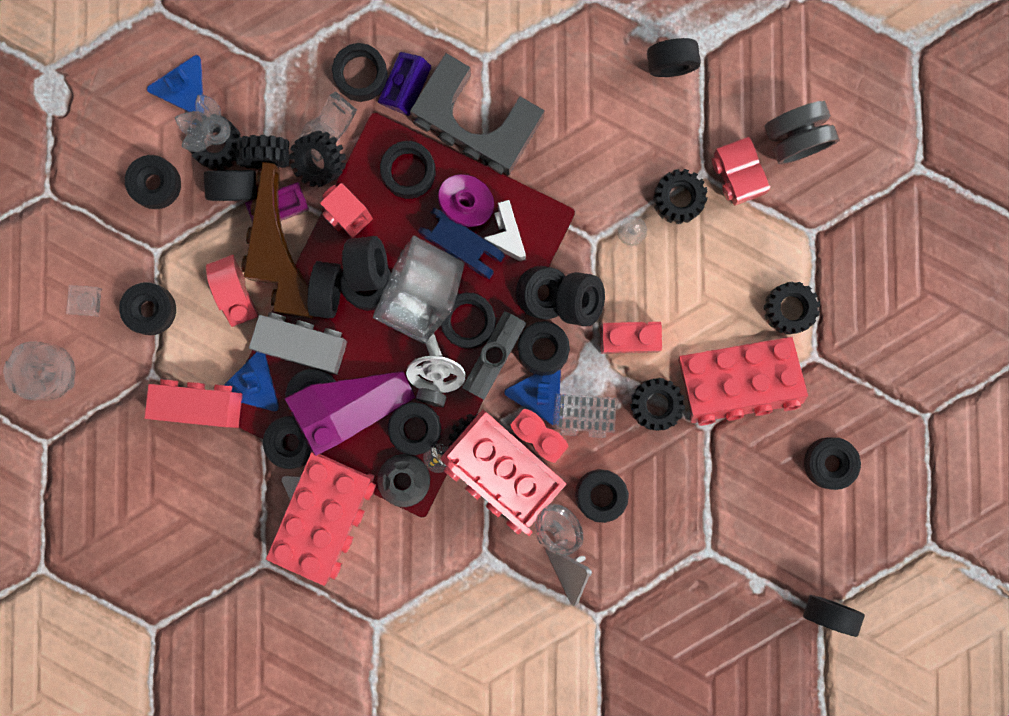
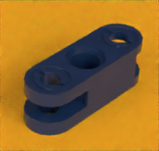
(461, 243)

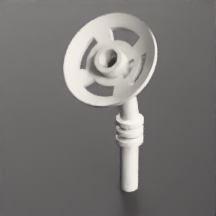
(437, 369)

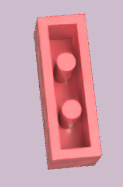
(193, 404)

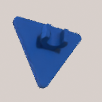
(180, 85)
(255, 383)
(537, 394)

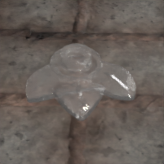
(200, 124)

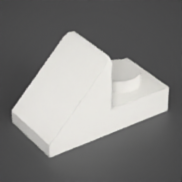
(510, 240)

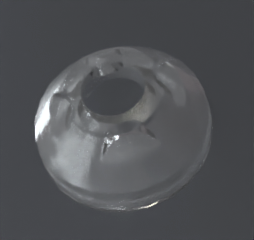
(563, 526)

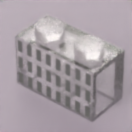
(584, 414)

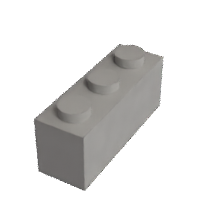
(298, 343)

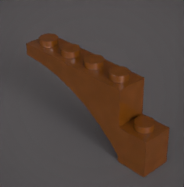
(268, 252)

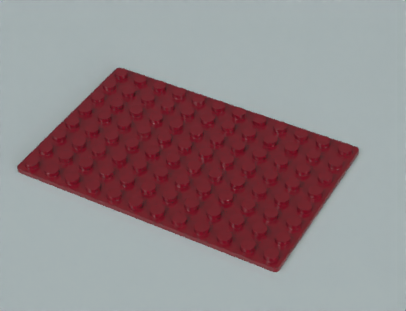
(380, 349)

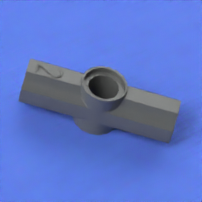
(504, 338)

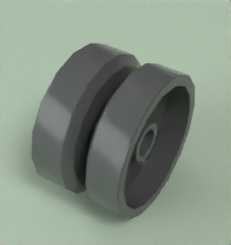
(801, 132)

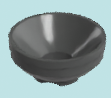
(419, 480)

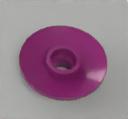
(472, 194)

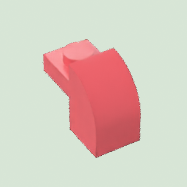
(230, 291)

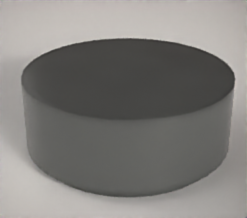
(431, 397)

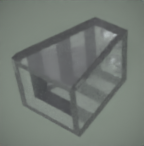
(420, 290)

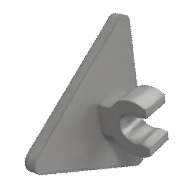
(571, 575)

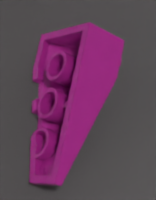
(341, 409)

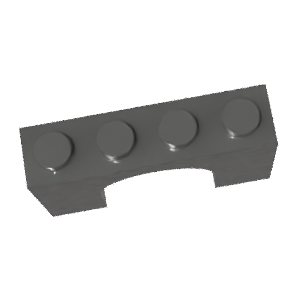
(499, 148)

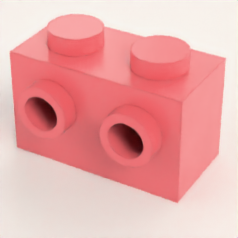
(344, 210)

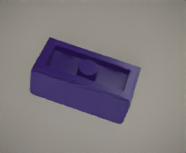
(405, 83)

